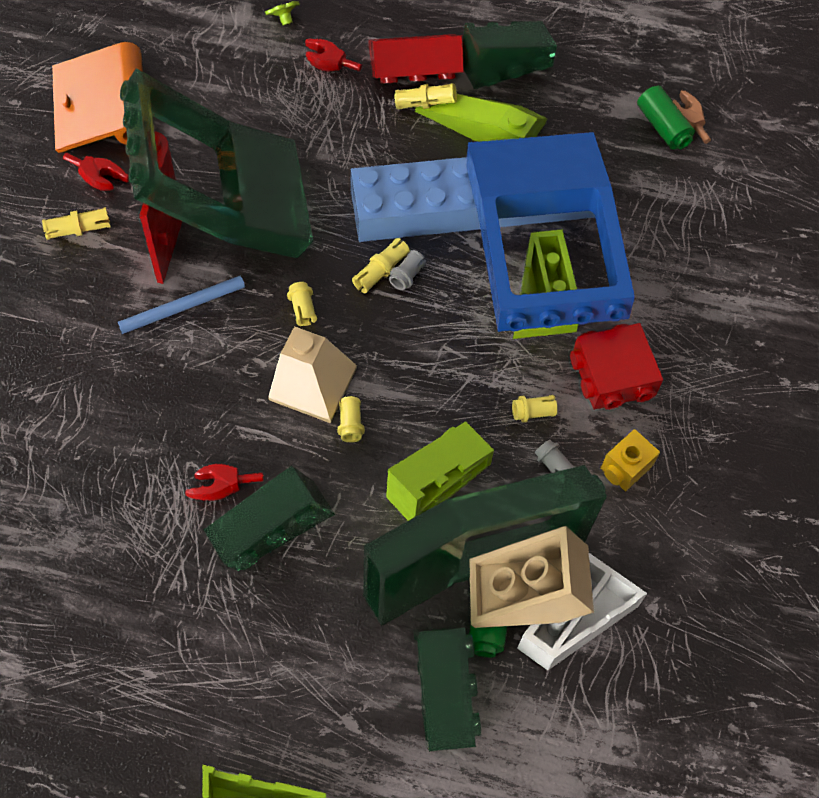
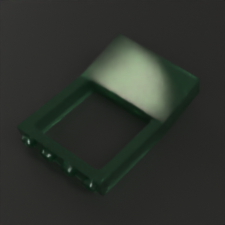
(256, 170)
(431, 548)

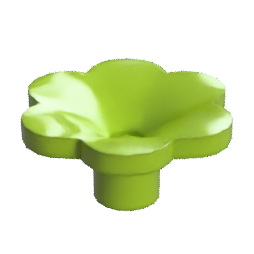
(283, 12)

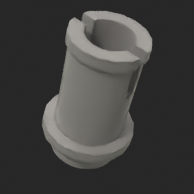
(402, 276)
(552, 457)

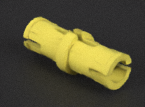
(425, 96)
(76, 223)
(380, 265)

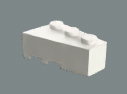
(612, 600)

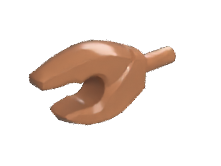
(694, 114)

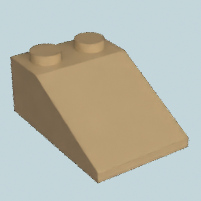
(532, 582)

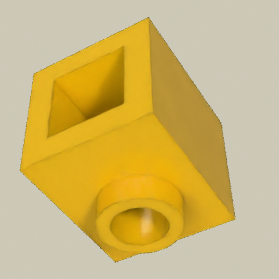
(629, 460)

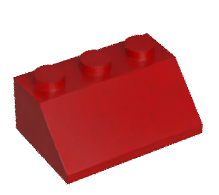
(416, 57)

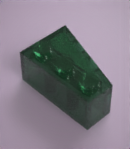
(505, 52)
(268, 519)
(447, 687)

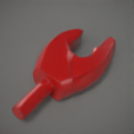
(331, 56)
(94, 169)
(226, 482)

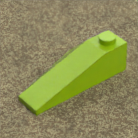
(485, 118)

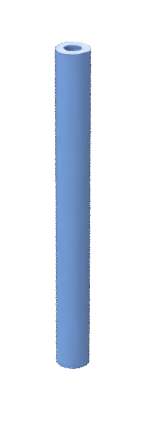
(181, 304)

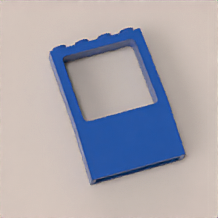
(542, 179)

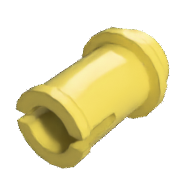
(300, 295)
(534, 407)
(350, 419)

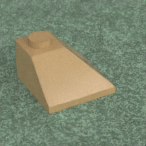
(311, 375)

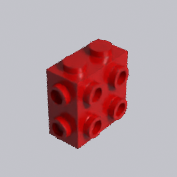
(616, 366)

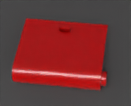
(160, 228)

